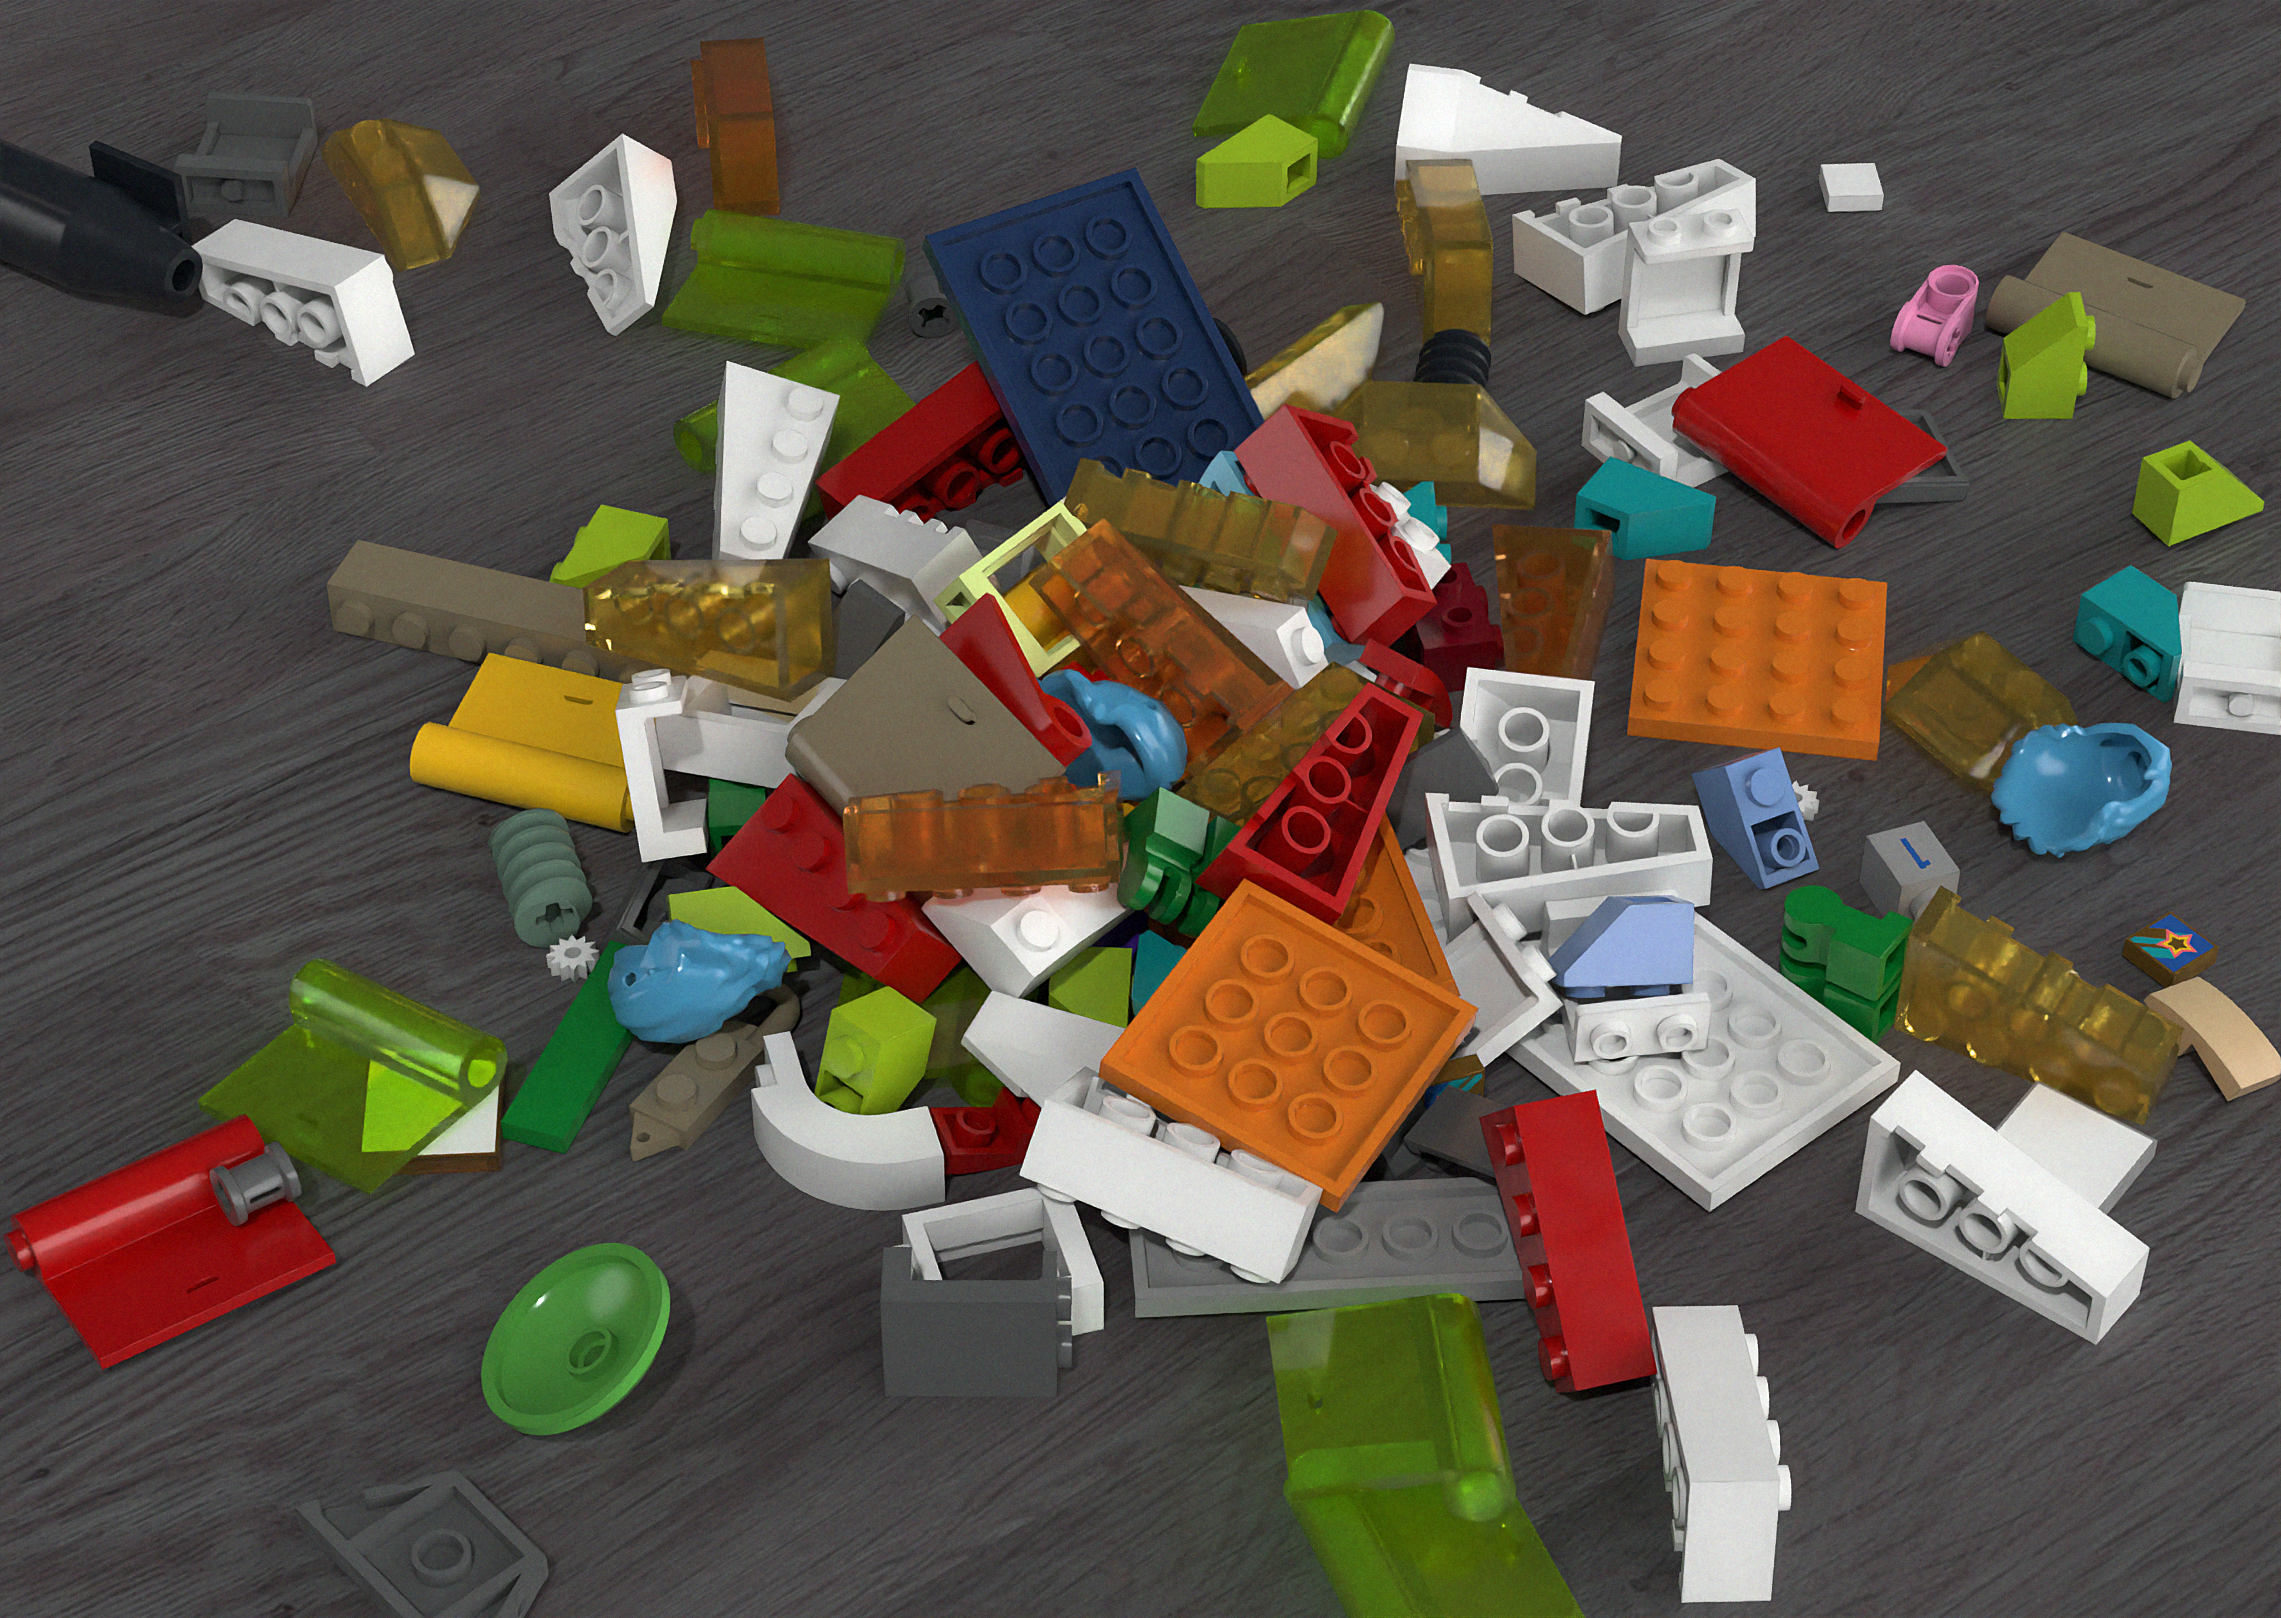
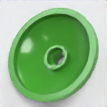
(576, 1339)

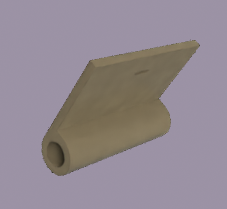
(2147, 319)
(906, 730)

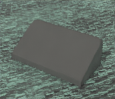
(1442, 766)
(645, 900)

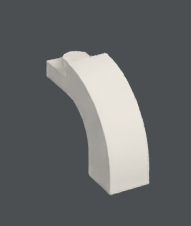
(839, 1155)

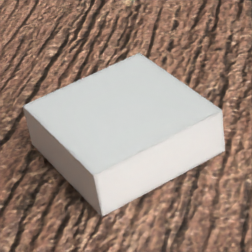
(1851, 187)

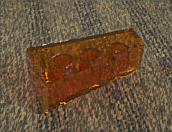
(737, 124)
(1553, 597)
(1159, 641)
(986, 839)

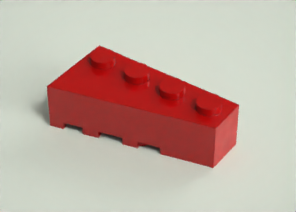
(932, 453)
(1370, 573)
(1325, 811)
(796, 867)
(1571, 1240)

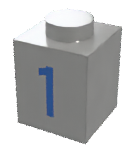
(1906, 869)

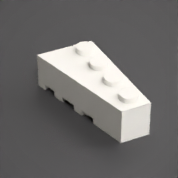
(1583, 248)
(308, 293)
(766, 461)
(896, 556)
(1560, 854)
(1169, 1180)
(1995, 1211)
(1717, 1452)

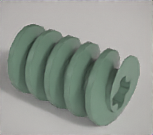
(540, 876)

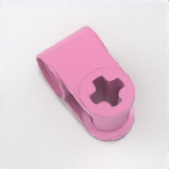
(1938, 314)

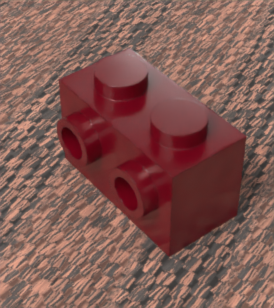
(1455, 630)

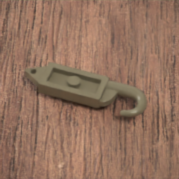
(705, 1079)

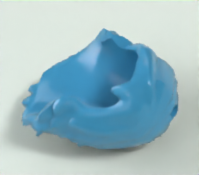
(1126, 731)
(2081, 785)
(691, 980)

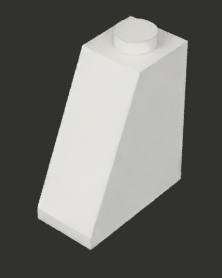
(1271, 630)

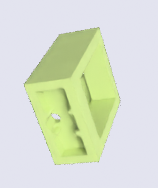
(1049, 535)

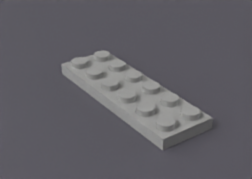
(1378, 1247)

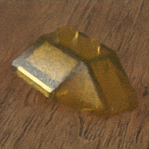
(404, 187)
(1322, 364)
(1443, 437)
(1971, 704)

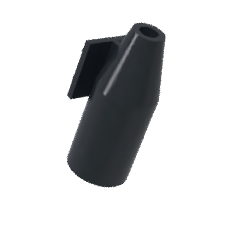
(99, 233)

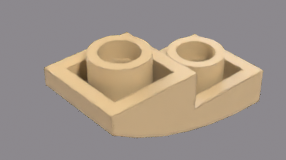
(2221, 1034)

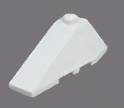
(1507, 139)
(617, 227)
(1530, 732)
(1027, 938)
(1039, 1046)

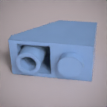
(1757, 817)
(1630, 944)

